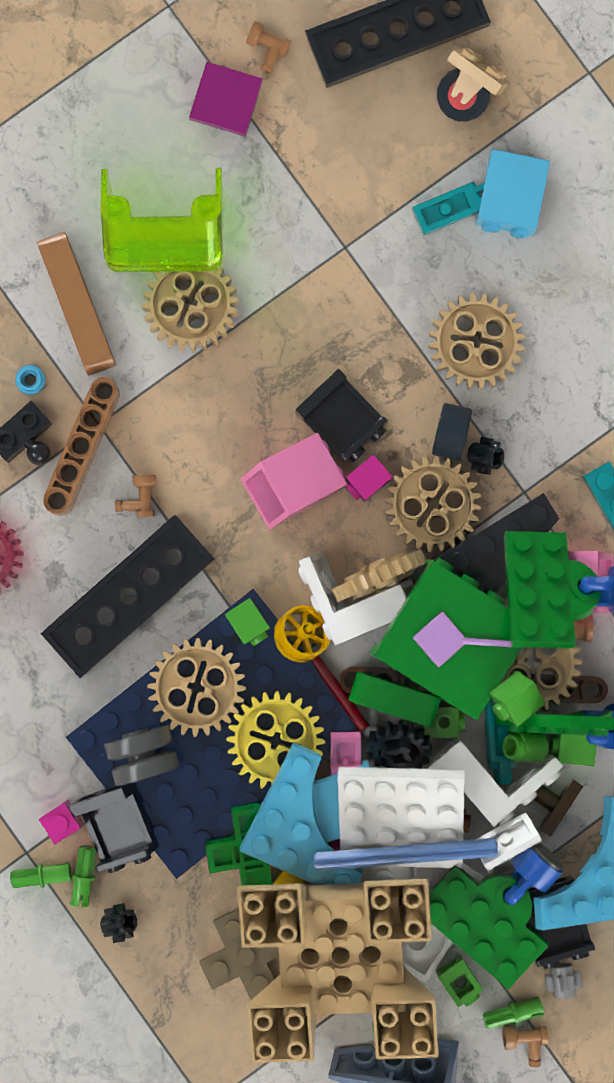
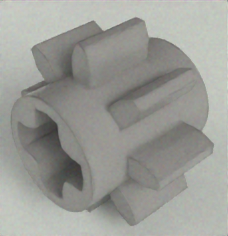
(563, 981)

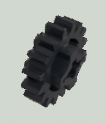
(399, 746)

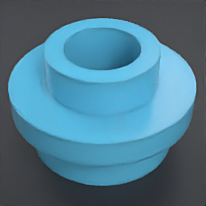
(26, 371)

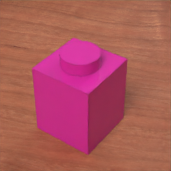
(367, 479)
(60, 822)

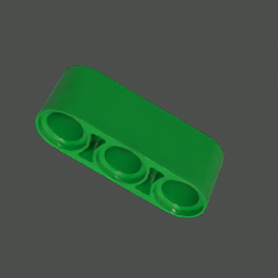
(394, 699)

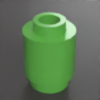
(525, 747)

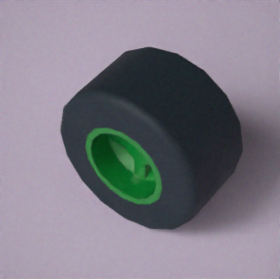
(452, 431)

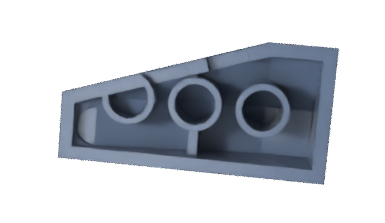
(360, 1065)

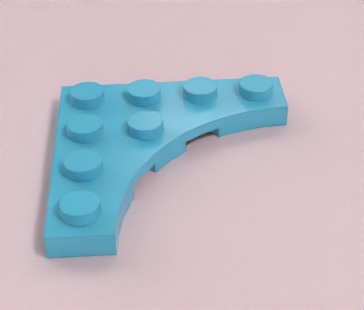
(286, 826)
(591, 894)

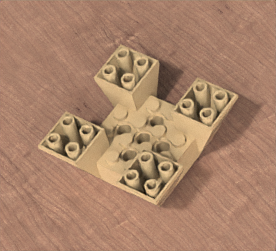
(309, 982)

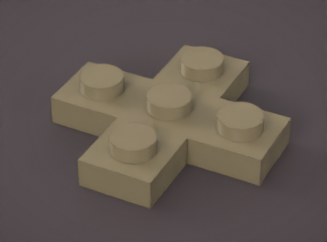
(235, 961)

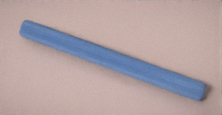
(406, 854)

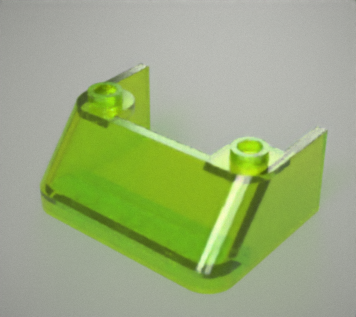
(163, 242)

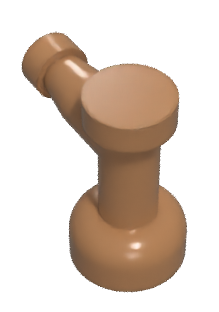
(276, 45)
(143, 504)
(534, 1038)

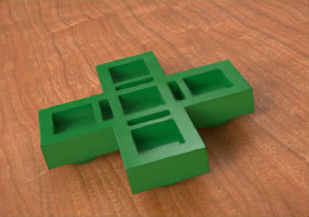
(225, 853)

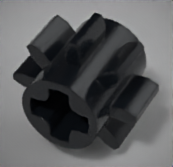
(485, 455)
(118, 923)

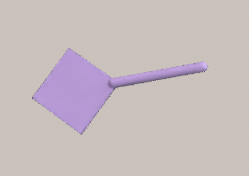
(442, 639)

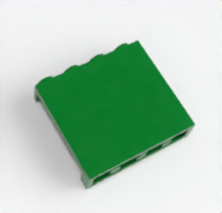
(473, 669)

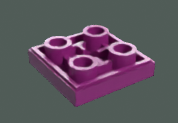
(226, 99)

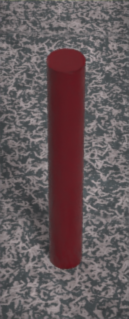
(341, 695)

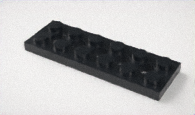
(390, 47)
(107, 594)

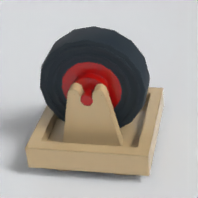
(467, 89)

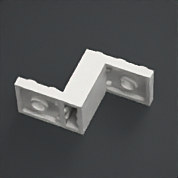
(350, 620)
(481, 788)

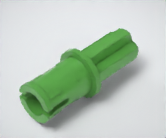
(41, 875)
(83, 876)
(514, 1013)

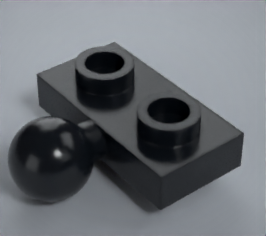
(21, 433)

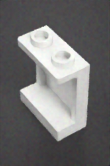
(511, 840)

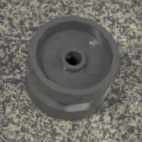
(141, 754)

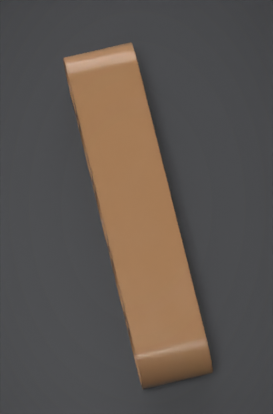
(76, 303)
(81, 461)

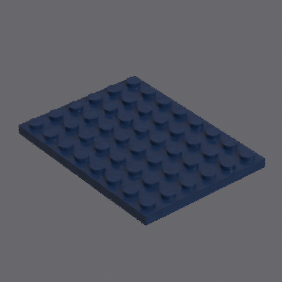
(196, 798)

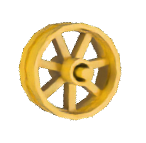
(302, 634)

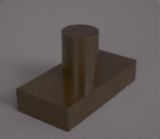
(556, 804)

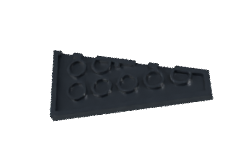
(484, 553)

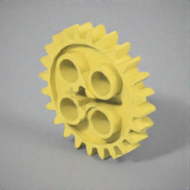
(283, 713)

